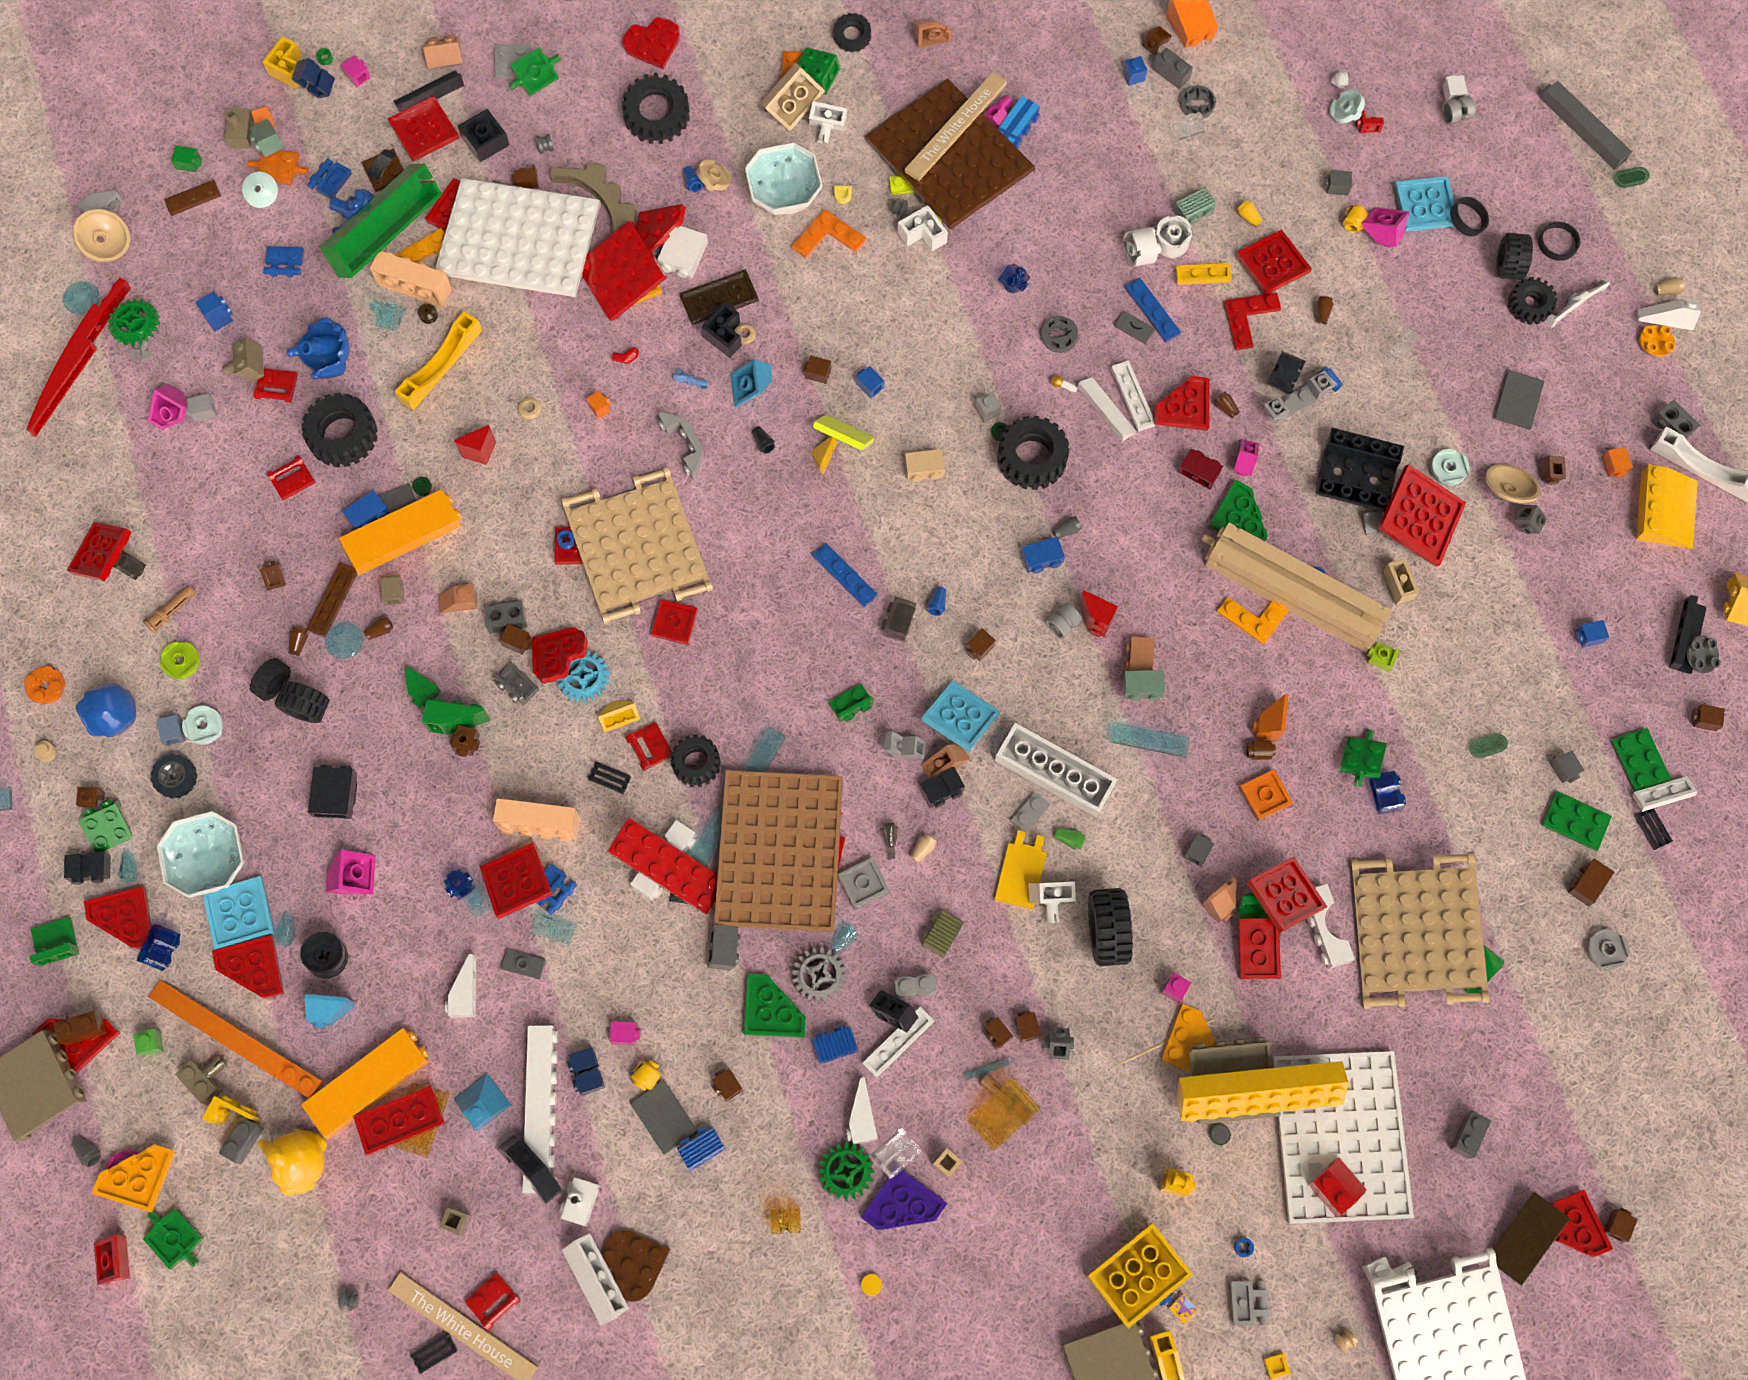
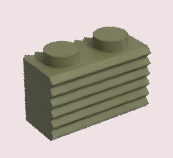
(942, 934)

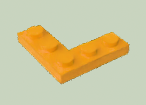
(424, 248)
(1258, 628)

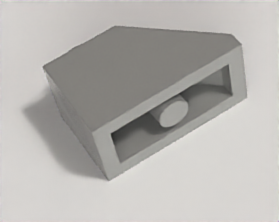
(102, 200)

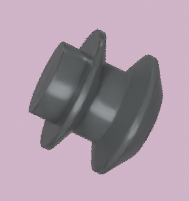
(900, 207)
(348, 1299)

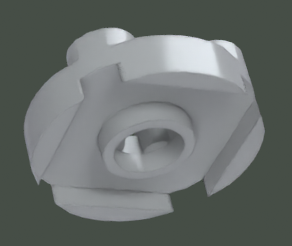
(1596, 951)

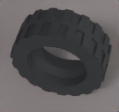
(849, 20)
(269, 679)

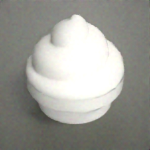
(1340, 79)

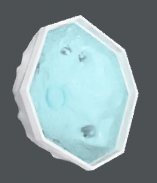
(783, 178)
(200, 854)

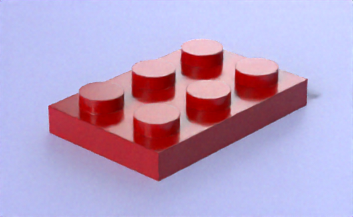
(1259, 949)

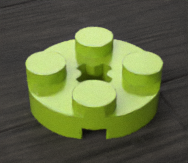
(172, 652)

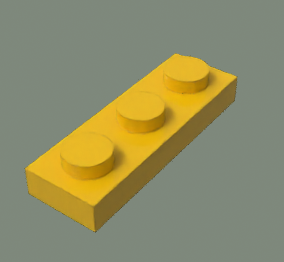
(1203, 273)

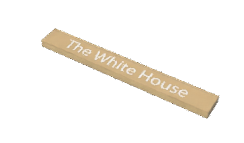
(955, 126)
(462, 1328)

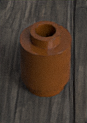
(1261, 750)

